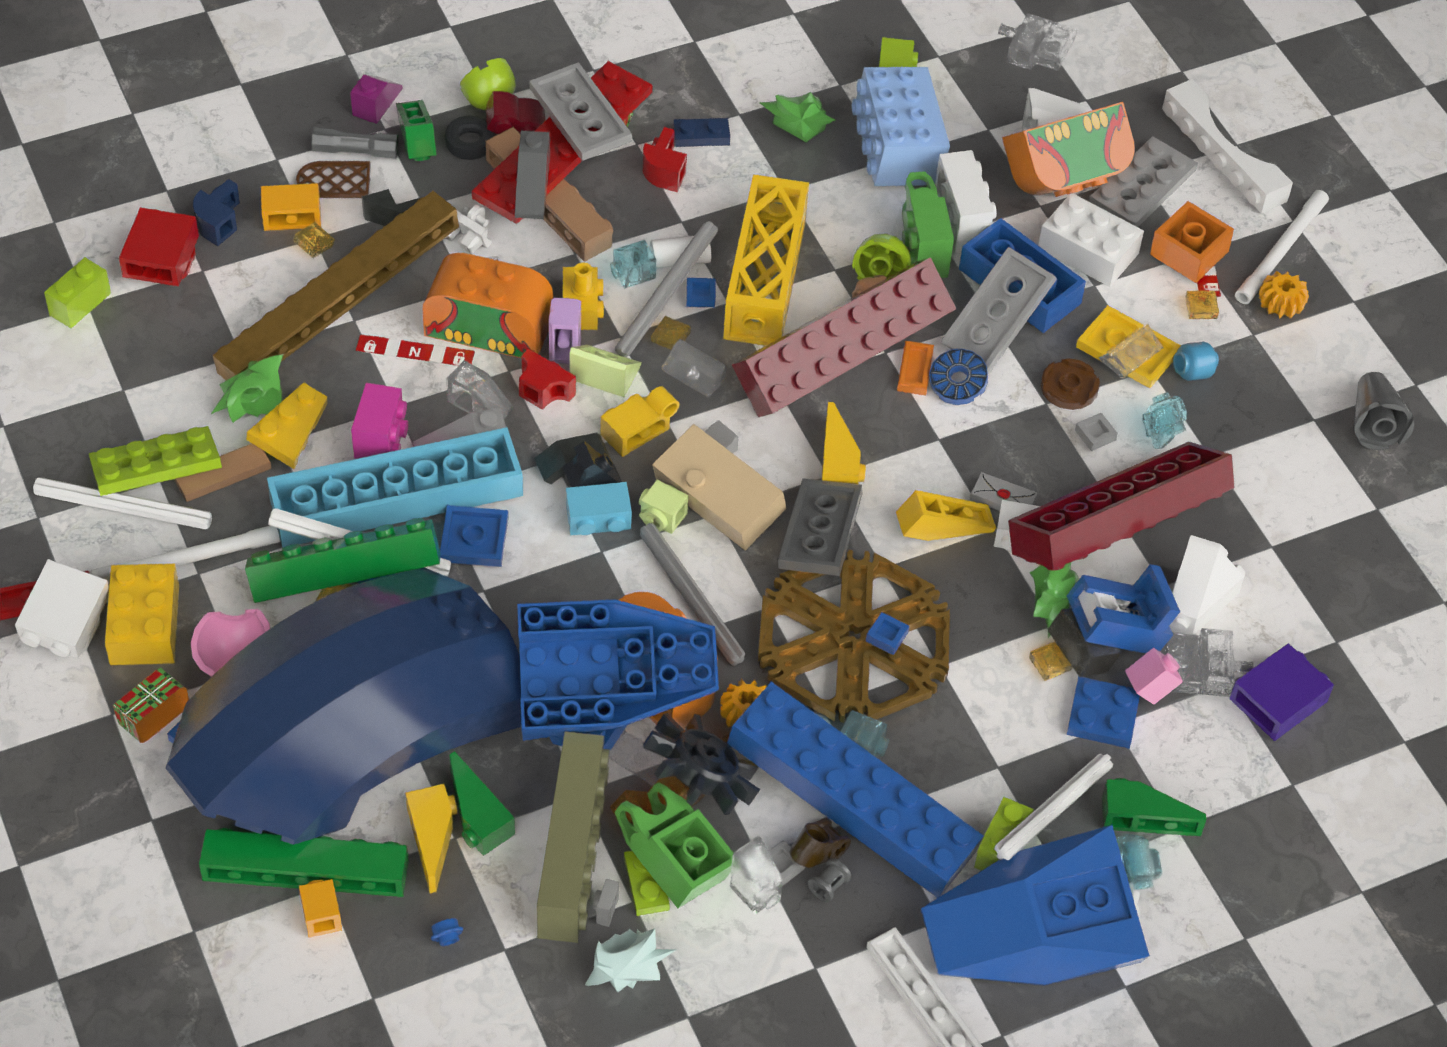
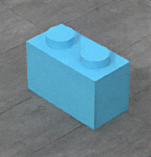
(598, 508)

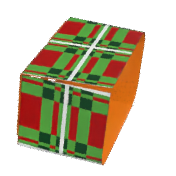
(151, 705)

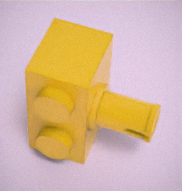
(583, 284)

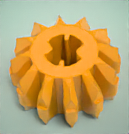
(1283, 294)
(738, 699)

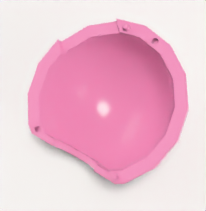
(223, 636)

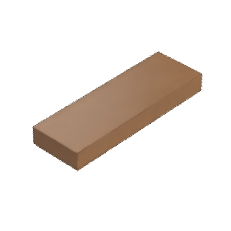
(235, 467)

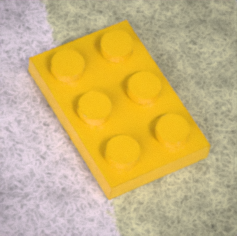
(1113, 327)

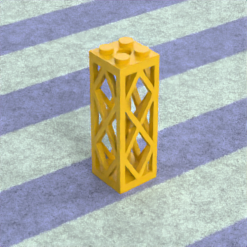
(750, 304)

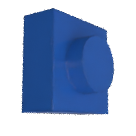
(700, 292)
(887, 633)

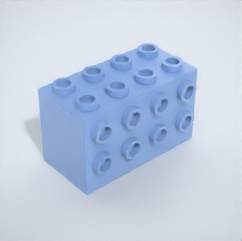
(899, 124)

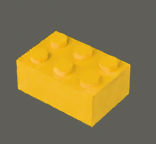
(142, 614)

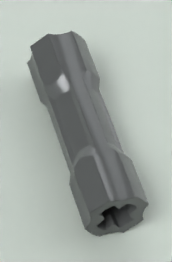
(374, 144)

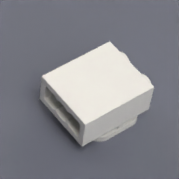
(63, 610)

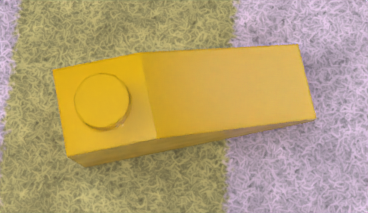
(841, 452)
(942, 517)
(432, 825)

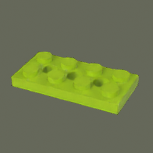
(154, 460)

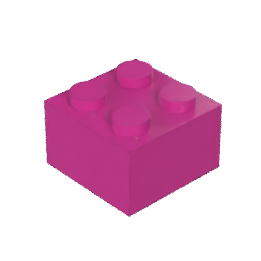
(379, 421)

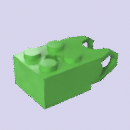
(927, 224)
(676, 845)

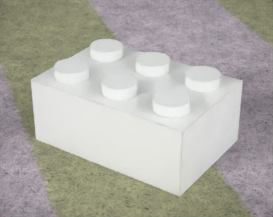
(965, 196)
(1090, 239)

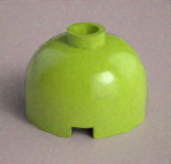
(480, 84)
(880, 255)

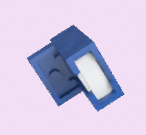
(1123, 613)

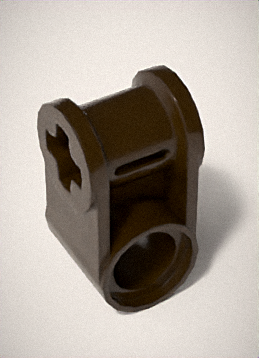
(818, 844)

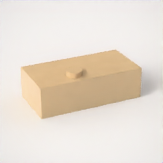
(720, 486)

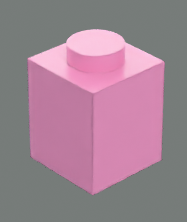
(1154, 675)

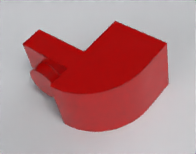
(662, 164)

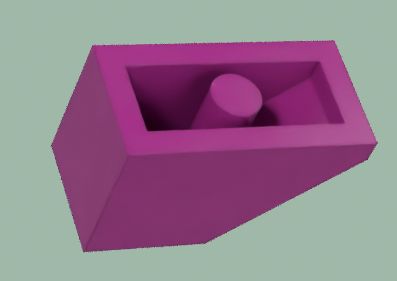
(373, 97)

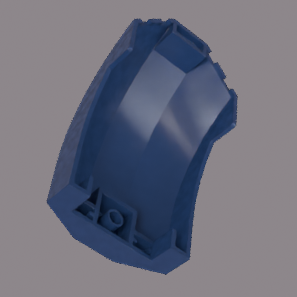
(345, 703)

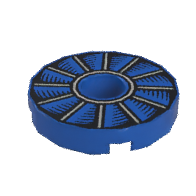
(958, 361)

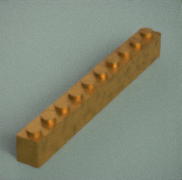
(341, 286)

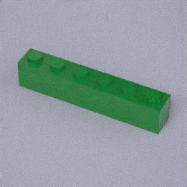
(342, 560)
(267, 861)

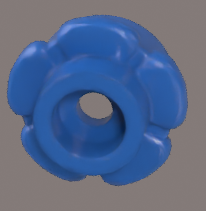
(446, 932)

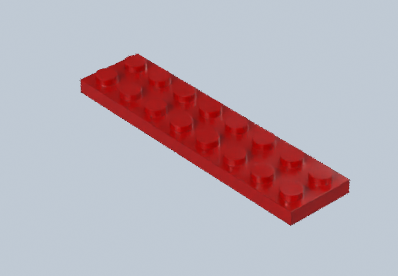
(498, 189)

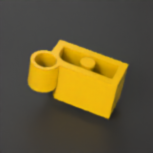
(638, 420)

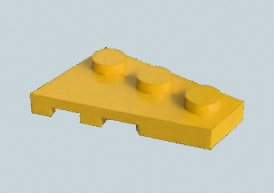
(288, 426)

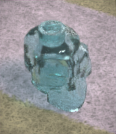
(1164, 419)
(1140, 861)

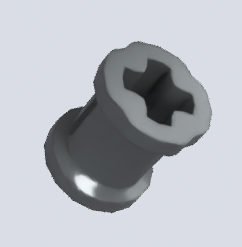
(829, 880)

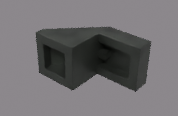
(381, 207)
(561, 452)

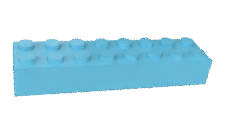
(401, 484)

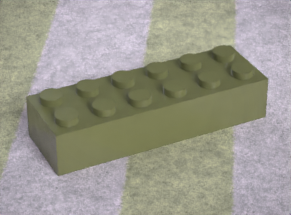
(573, 838)

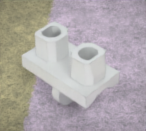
(472, 226)

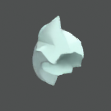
(627, 960)

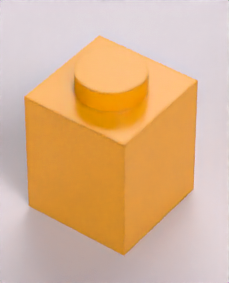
(320, 907)

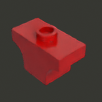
(544, 381)

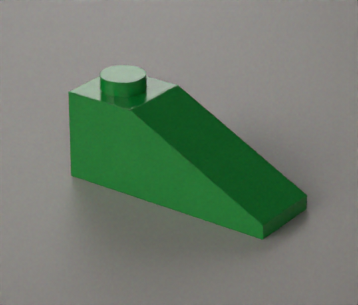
(416, 130)
(1143, 809)
(482, 815)

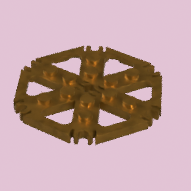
(853, 655)

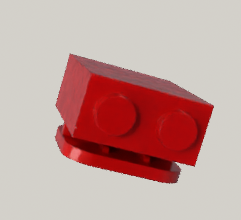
(159, 247)

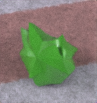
(799, 115)
(253, 390)
(1052, 591)

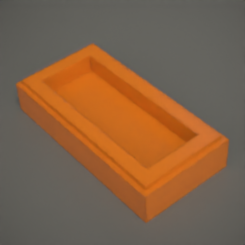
(915, 368)

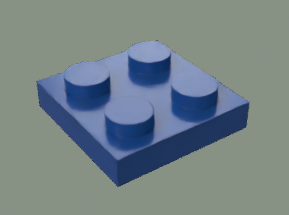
(474, 535)
(1103, 712)

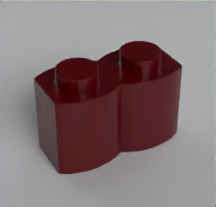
(509, 111)

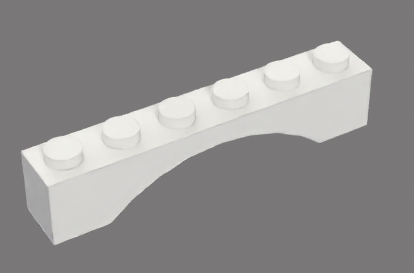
(1257, 180)

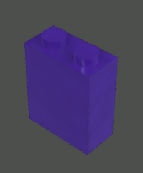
(1281, 691)

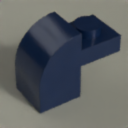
(215, 212)

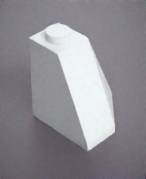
(1047, 108)
(1204, 584)

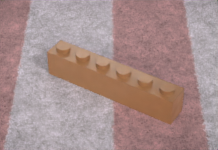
(564, 207)

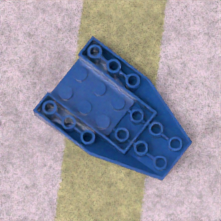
(608, 665)
(1040, 915)

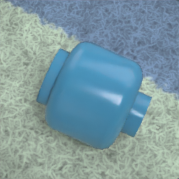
(1195, 361)

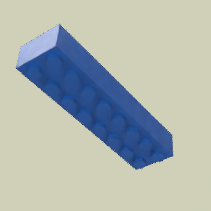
(855, 789)

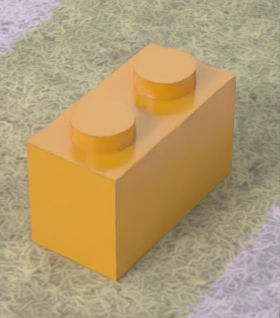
(290, 206)

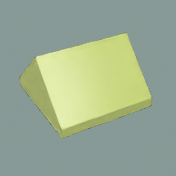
(603, 369)

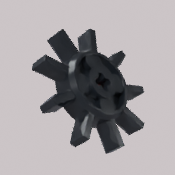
(702, 763)

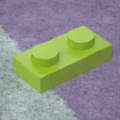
(645, 891)

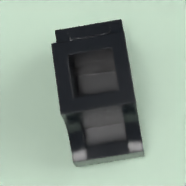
(590, 468)

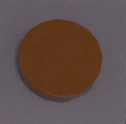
(1070, 384)

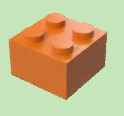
(1191, 241)

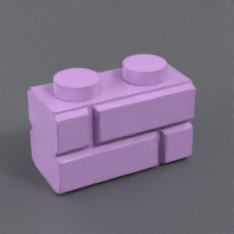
(564, 328)

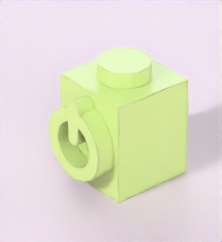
(663, 506)

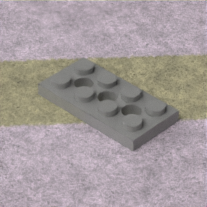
(587, 98)
(1147, 196)
(995, 291)

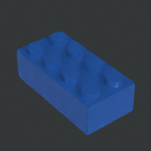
(986, 249)

